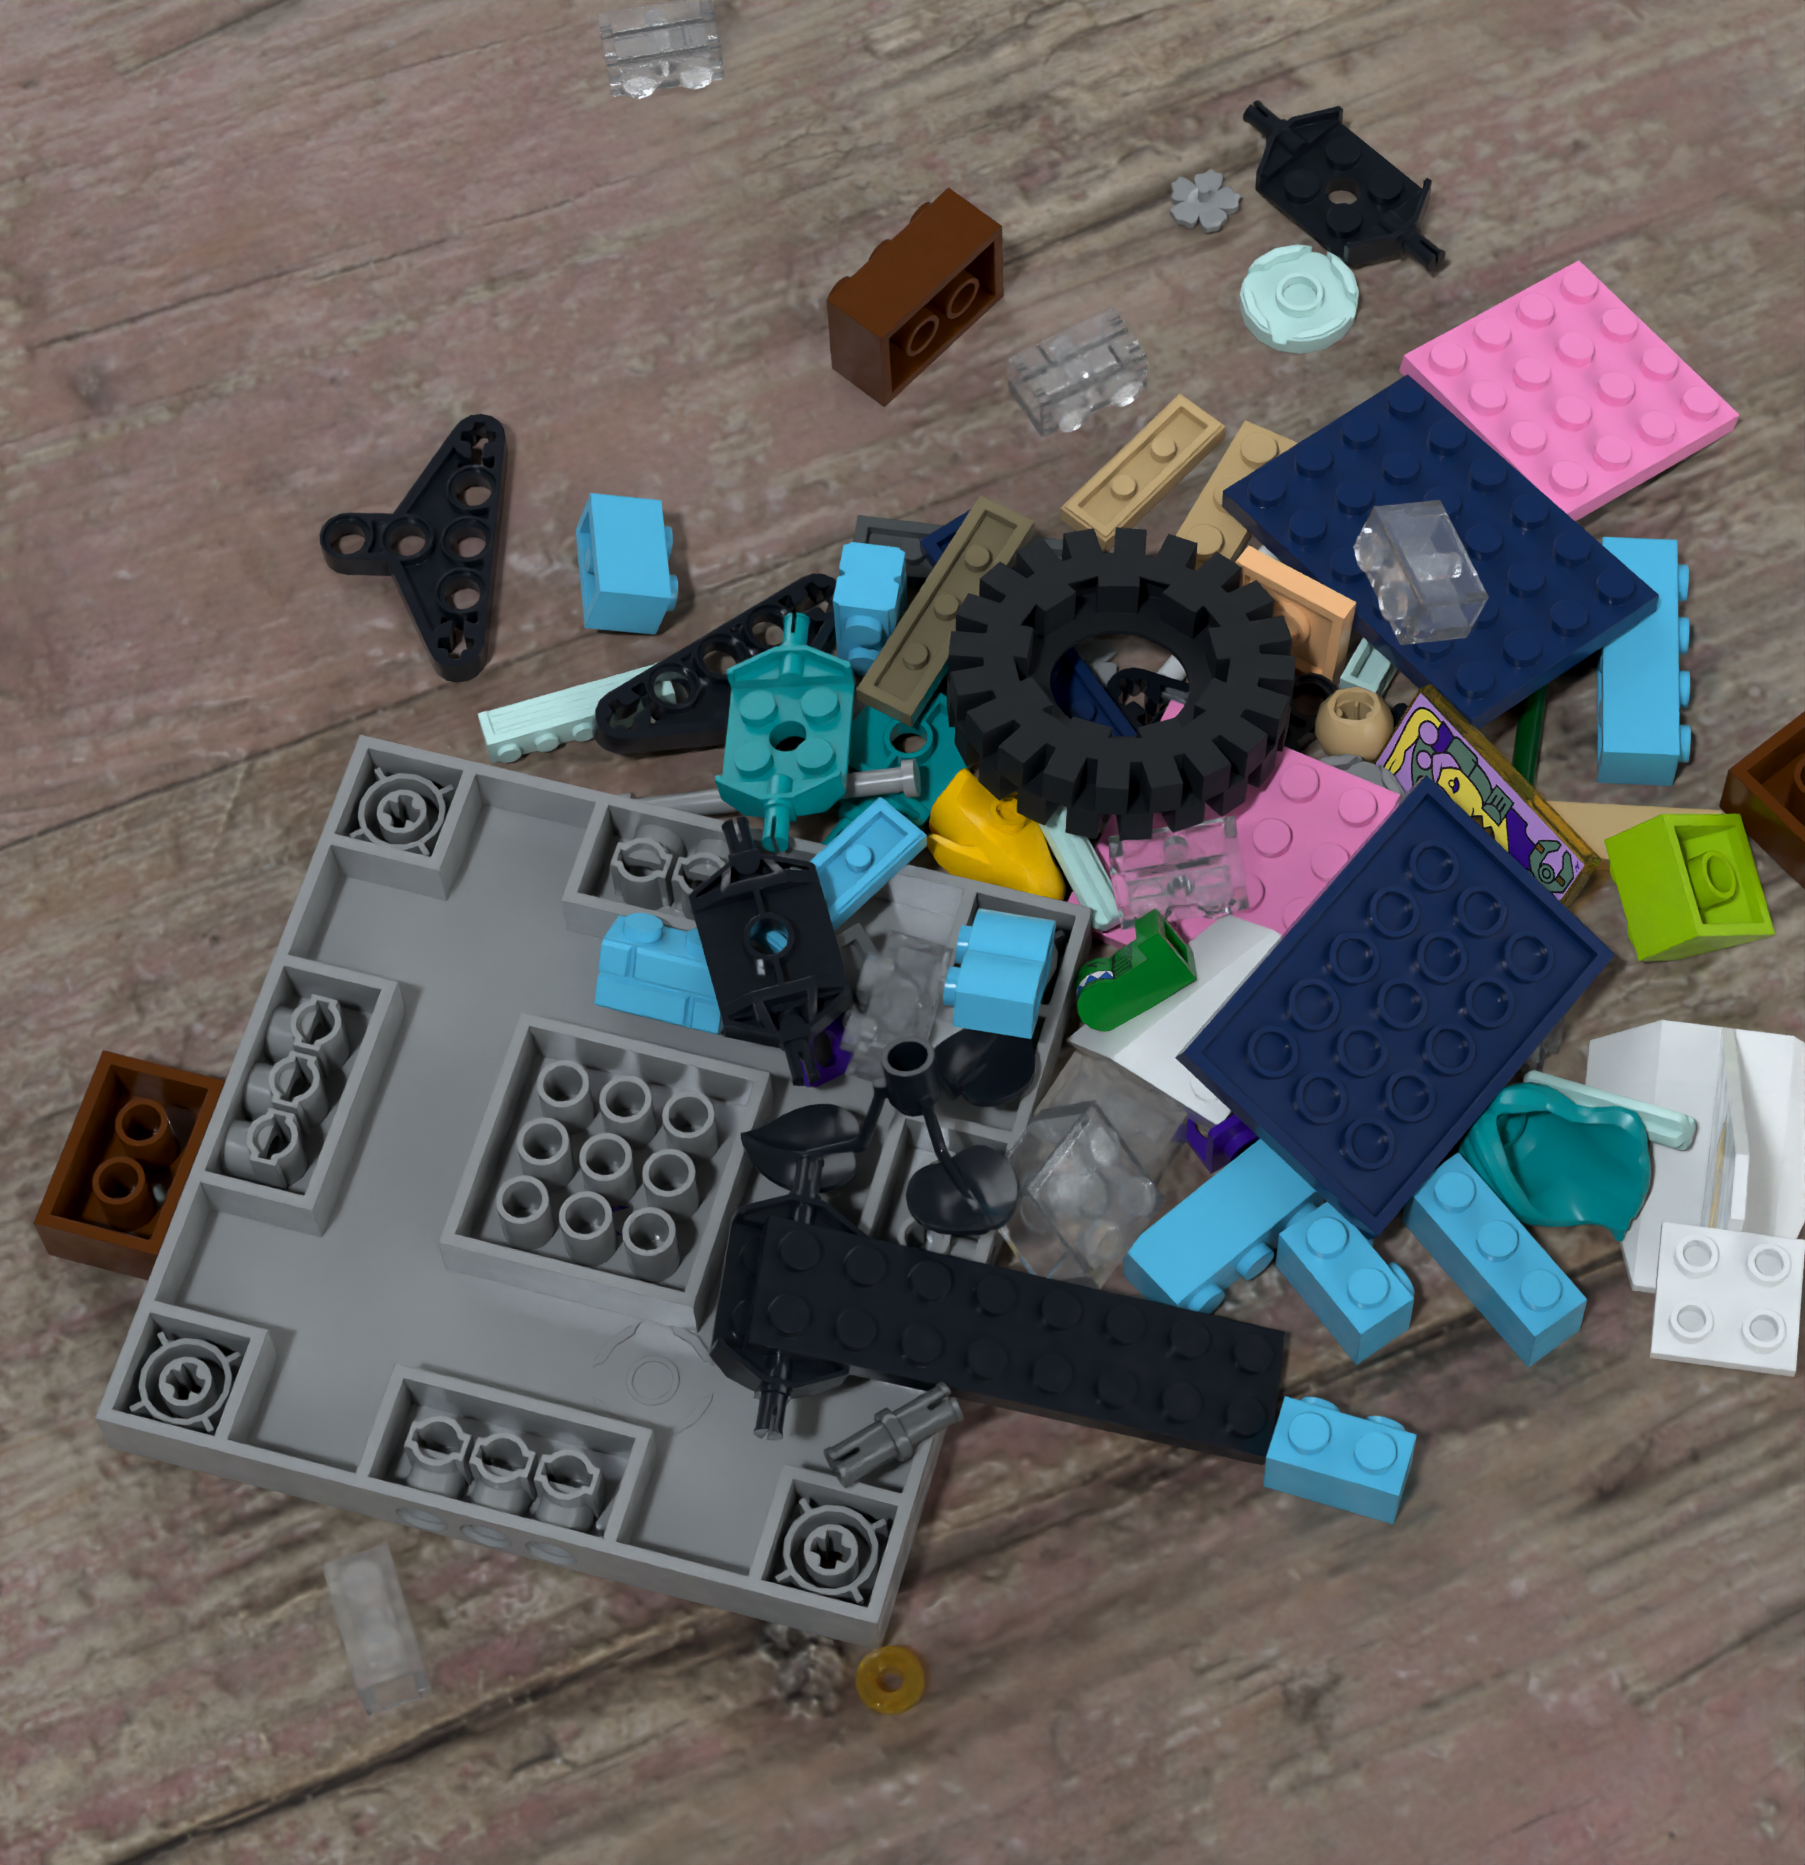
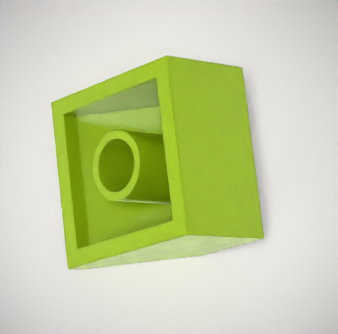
(1688, 885)

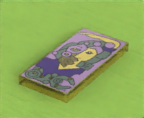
(1476, 776)

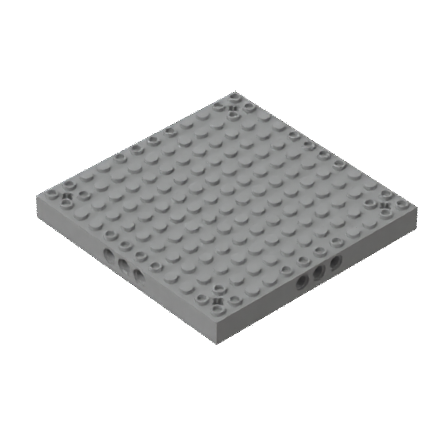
(417, 1232)

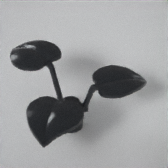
(953, 1197)

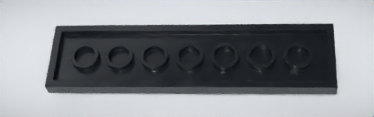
(1014, 1340)

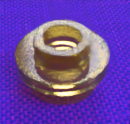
(885, 1661)

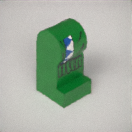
(1135, 976)

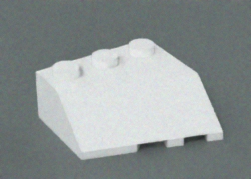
(1150, 1042)

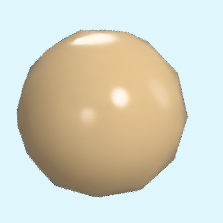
(1354, 723)

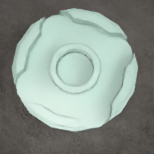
(1299, 299)

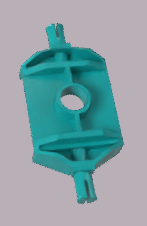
(778, 697)
(873, 750)

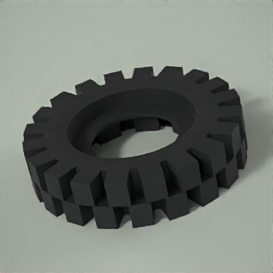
(1033, 615)

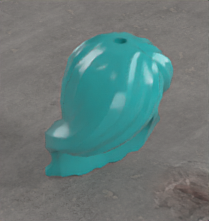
(1560, 1159)

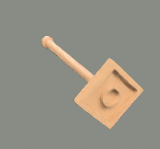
(1315, 614)

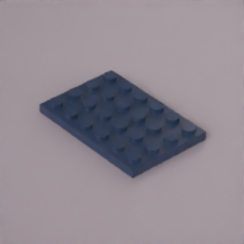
(1545, 576)
(1395, 1007)

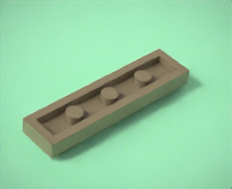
(918, 648)

